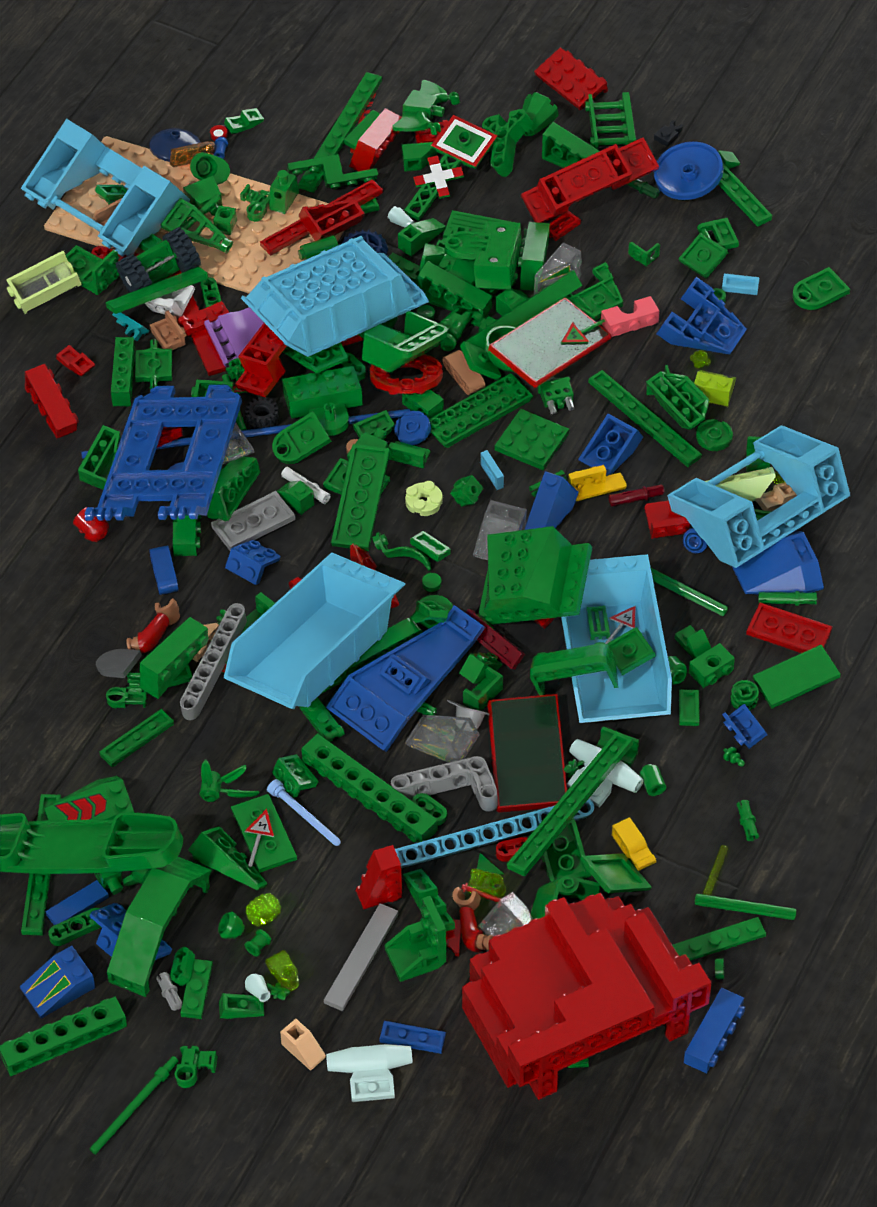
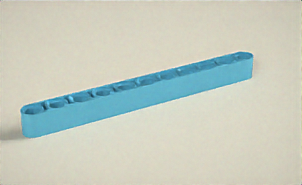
(478, 837)

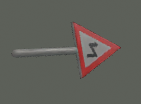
(624, 618)
(260, 826)

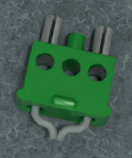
(555, 393)

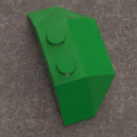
(679, 398)

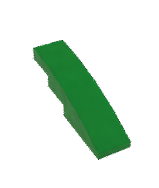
(421, 887)

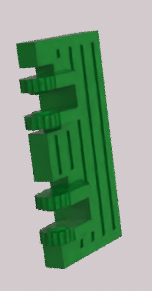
(466, 222)

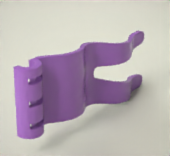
(237, 328)

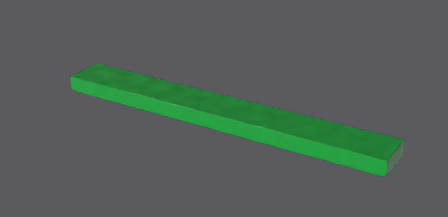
(531, 307)
(645, 418)
(37, 885)

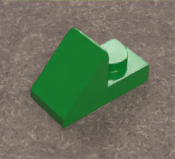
(693, 642)

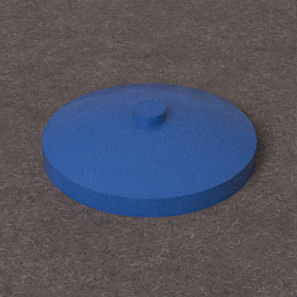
(688, 170)

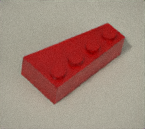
(51, 403)

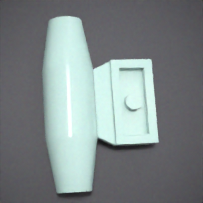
(621, 775)
(370, 1069)

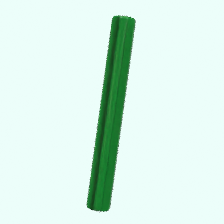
(689, 592)
(745, 906)

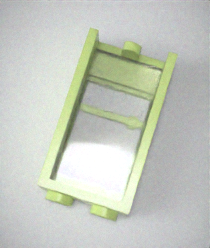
(42, 282)

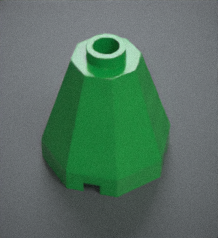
(540, 111)

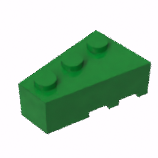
(100, 457)

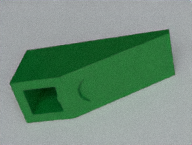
(415, 235)

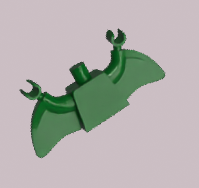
(422, 107)

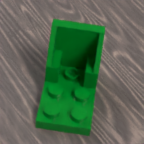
(419, 945)

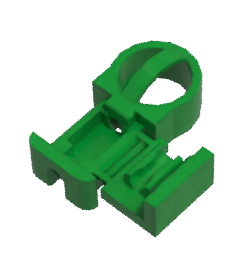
(257, 200)
(133, 696)
(190, 1061)

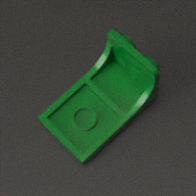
(92, 271)

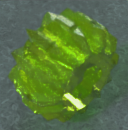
(263, 909)

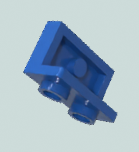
(745, 725)

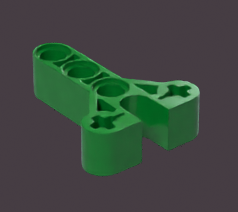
(508, 136)

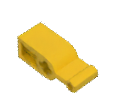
(632, 843)

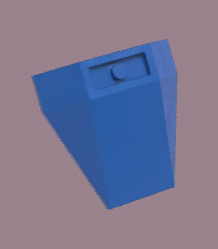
(782, 568)

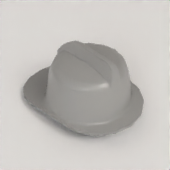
(475, 715)

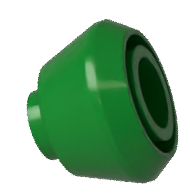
(230, 926)

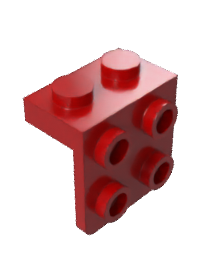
(663, 521)

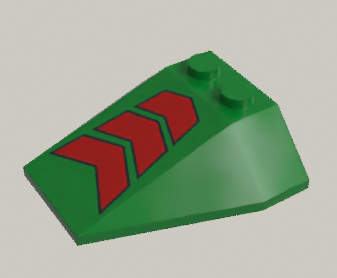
(96, 801)

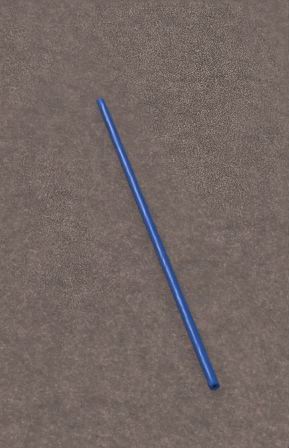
(272, 430)

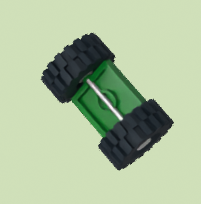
(159, 261)

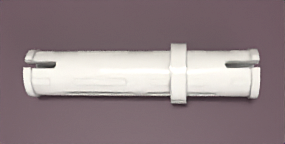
(319, 494)

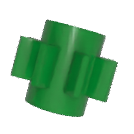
(235, 369)

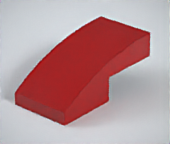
(74, 361)

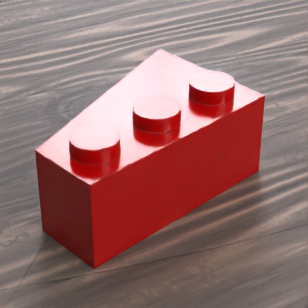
(331, 218)

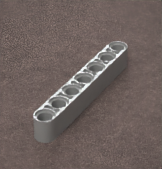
(227, 632)

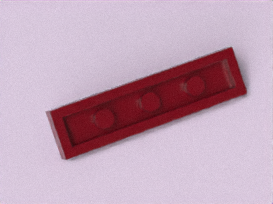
(497, 643)

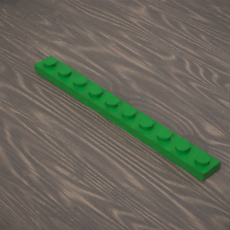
(342, 127)
(569, 804)

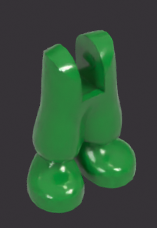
(456, 324)

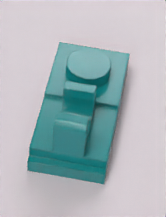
(133, 326)

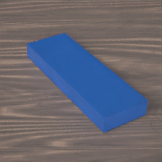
(77, 903)
(412, 1036)

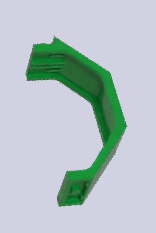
(148, 919)

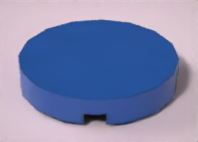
(412, 427)

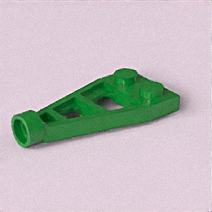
(180, 214)

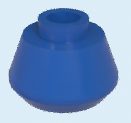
(693, 541)

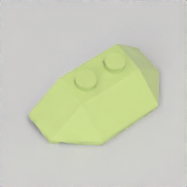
(749, 484)

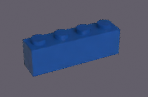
(714, 1030)

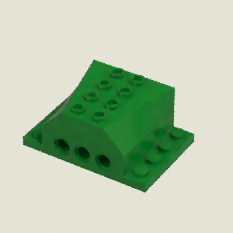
(533, 576)

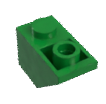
(416, 155)
(476, 664)

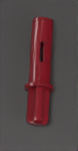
(635, 495)

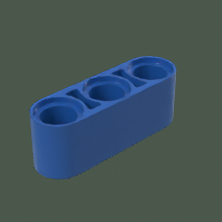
(163, 570)

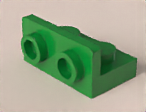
(294, 775)

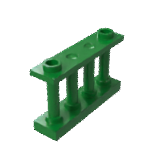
(625, 116)

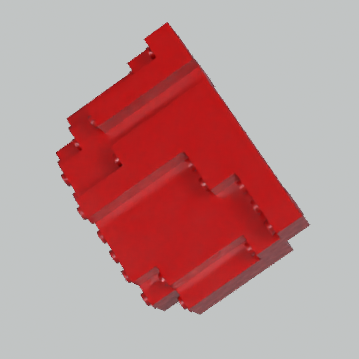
(576, 988)

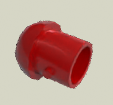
(93, 530)

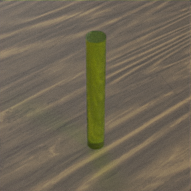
(715, 870)

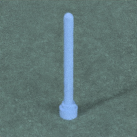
(277, 789)

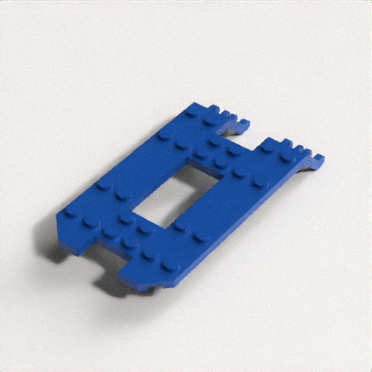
(188, 488)

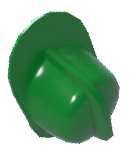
(207, 165)

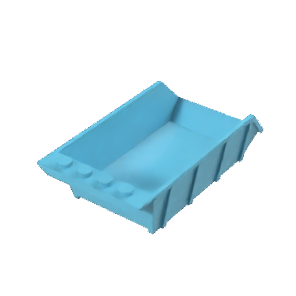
(333, 296)
(313, 632)
(647, 688)

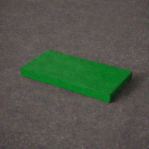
(796, 676)

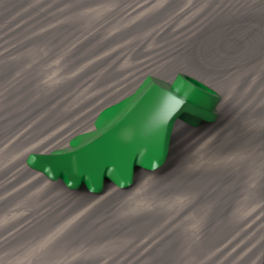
(381, 543)

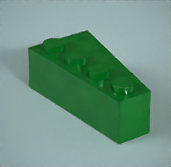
(533, 253)

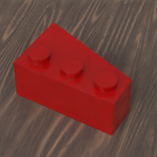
(382, 880)

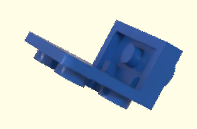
(250, 560)

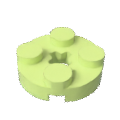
(424, 489)

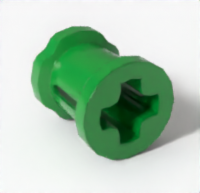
(258, 942)

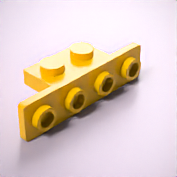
(594, 482)

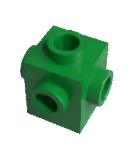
(466, 490)

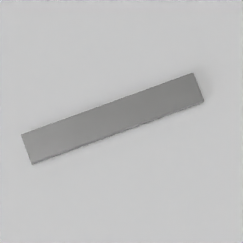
(361, 957)

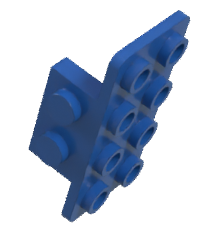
(111, 920)

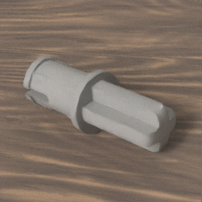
(169, 991)

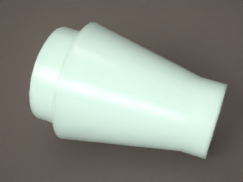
(399, 217)
(256, 985)

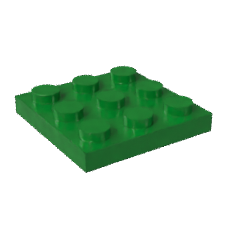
(531, 439)

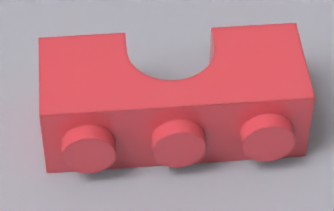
(618, 323)

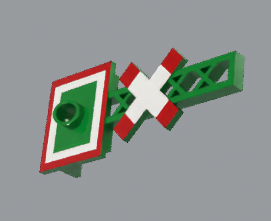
(449, 144)

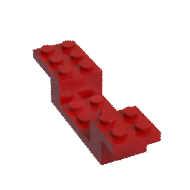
(592, 174)
(261, 362)

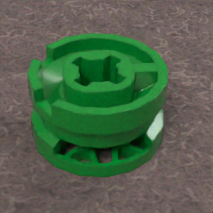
(744, 693)

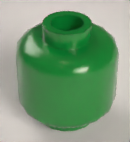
(677, 669)

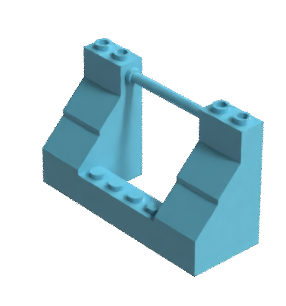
(79, 155)
(730, 522)

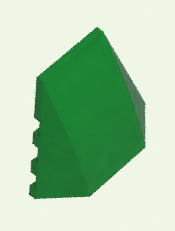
(321, 360)

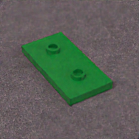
(271, 850)

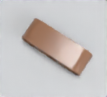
(458, 368)

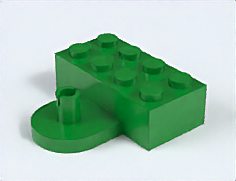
(326, 395)

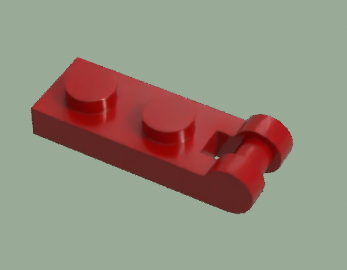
(210, 313)

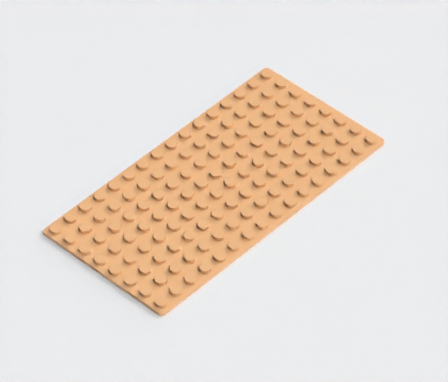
(239, 267)

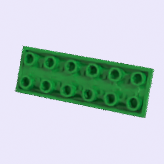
(479, 410)

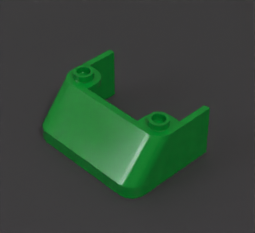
(425, 336)
(572, 663)
(564, 886)

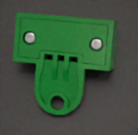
(494, 252)

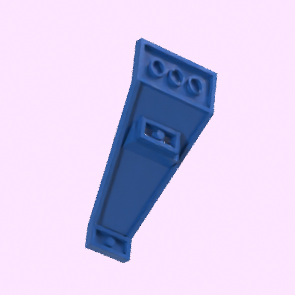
(382, 702)

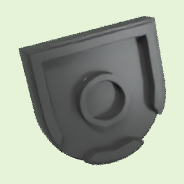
(117, 662)

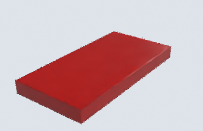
(787, 629)

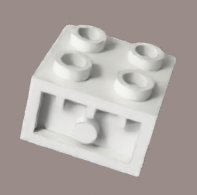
(174, 302)

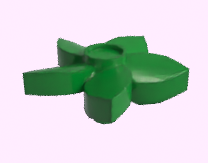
(573, 767)
(278, 991)

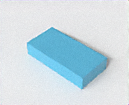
(740, 284)
(492, 470)

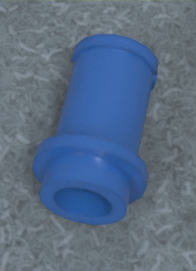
(221, 144)

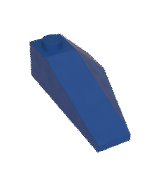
(552, 502)

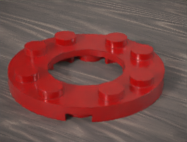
(431, 377)

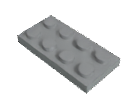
(254, 520)

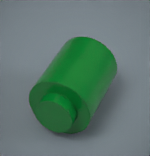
(652, 780)

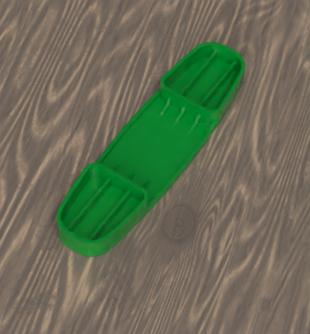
(88, 846)

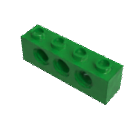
(123, 371)

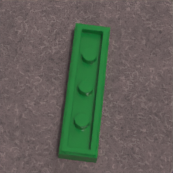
(136, 738)

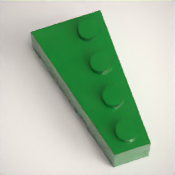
(564, 147)
(451, 292)
(232, 486)
(185, 536)
(171, 657)

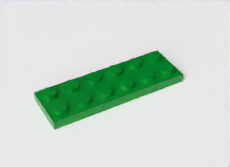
(360, 496)

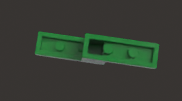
(332, 171)

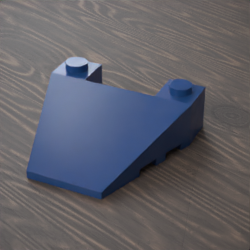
(708, 327)

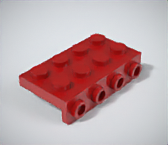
(570, 78)

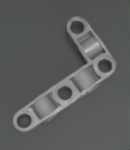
(451, 776)

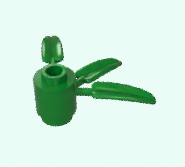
(212, 782)

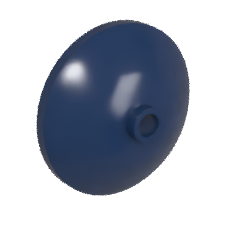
(168, 139)

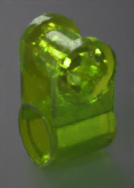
(485, 880)
(283, 970)

